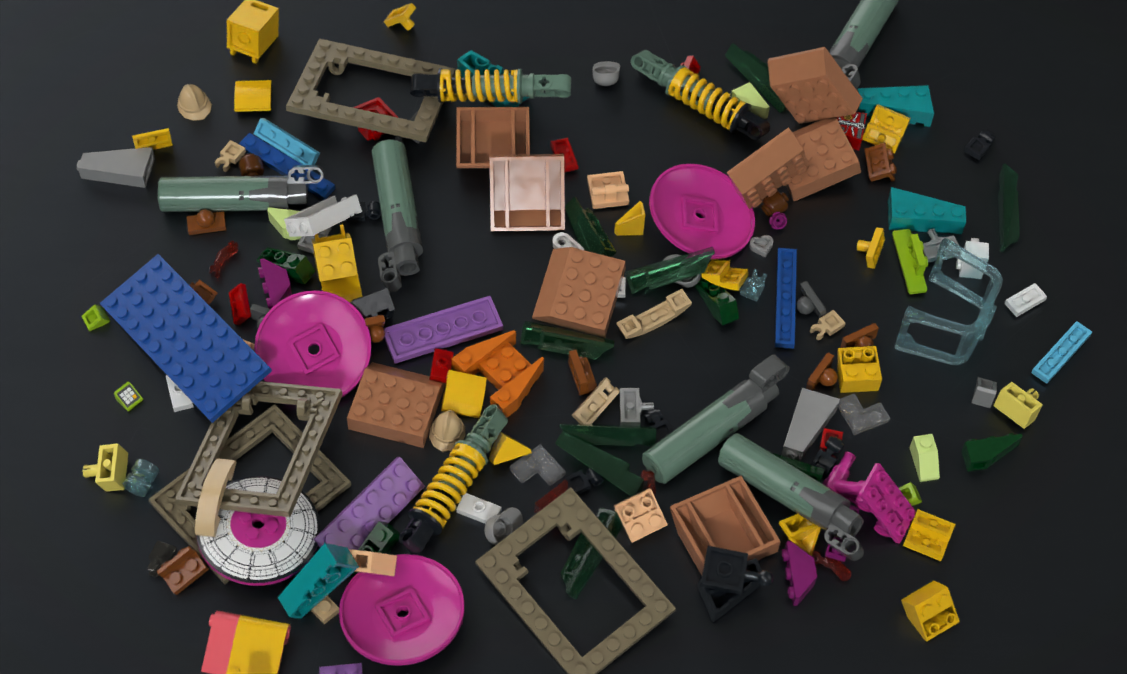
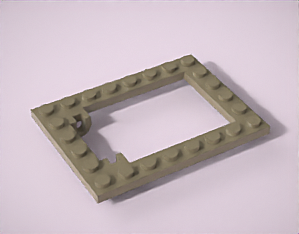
(326, 53)
(313, 405)
(273, 420)
(505, 571)

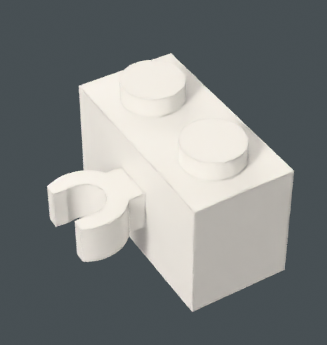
(978, 249)

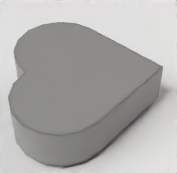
(761, 245)

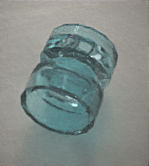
(141, 477)

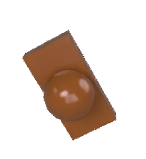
(206, 222)
(375, 326)
(861, 337)
(823, 374)

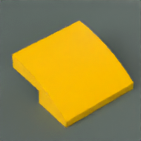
(253, 95)
(886, 127)
(154, 139)
(720, 274)
(345, 287)
(464, 394)
(929, 535)

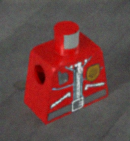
(853, 127)

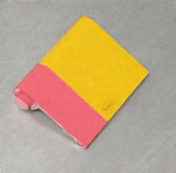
(244, 644)

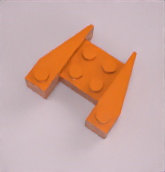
(503, 369)

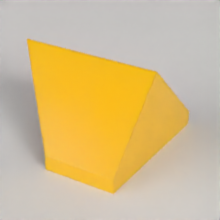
(632, 222)
(506, 449)
(801, 532)

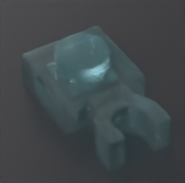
(753, 286)

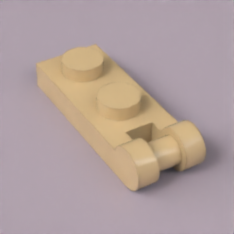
(596, 402)

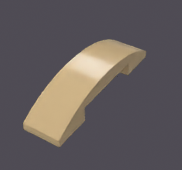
(655, 317)
(211, 497)

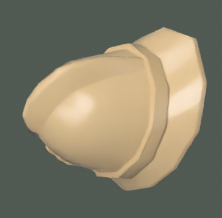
(193, 103)
(446, 431)

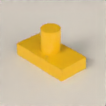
(401, 15)
(872, 248)

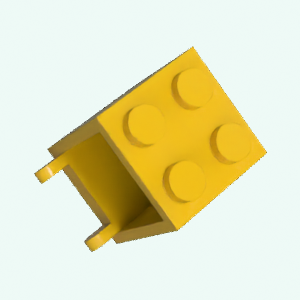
(252, 28)
(334, 256)

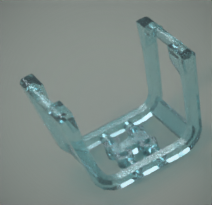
(970, 333)

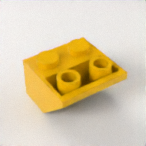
(858, 369)
(931, 610)

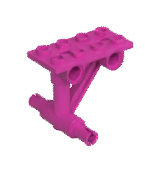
(874, 495)

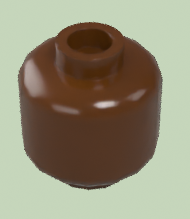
(251, 165)
(775, 203)

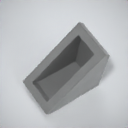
(984, 392)

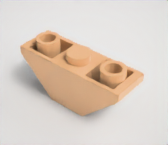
(375, 562)

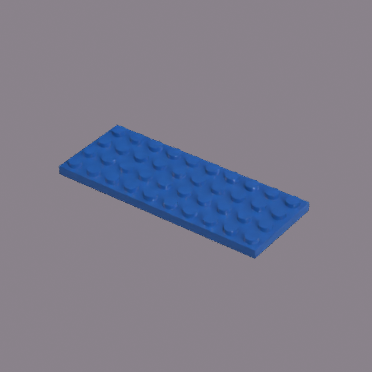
(185, 338)

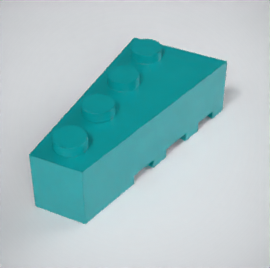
(475, 61)
(907, 100)
(924, 213)
(317, 579)

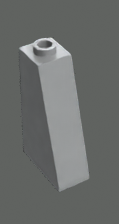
(118, 166)
(809, 419)

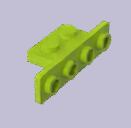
(911, 260)

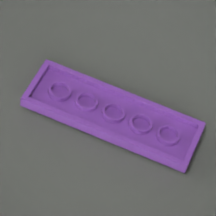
(442, 329)
(376, 503)

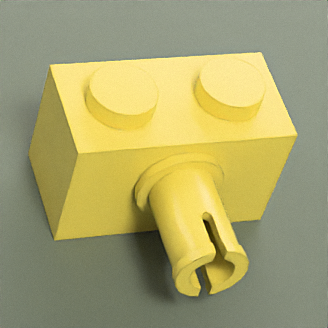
(1018, 404)
(110, 469)

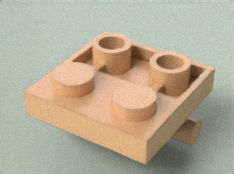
(608, 190)
(640, 515)

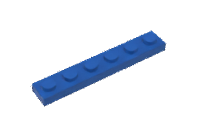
(282, 164)
(785, 298)

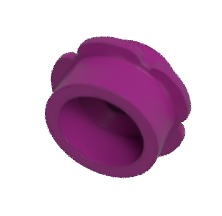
(782, 220)

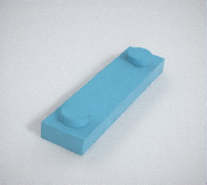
(286, 142)
(1061, 352)

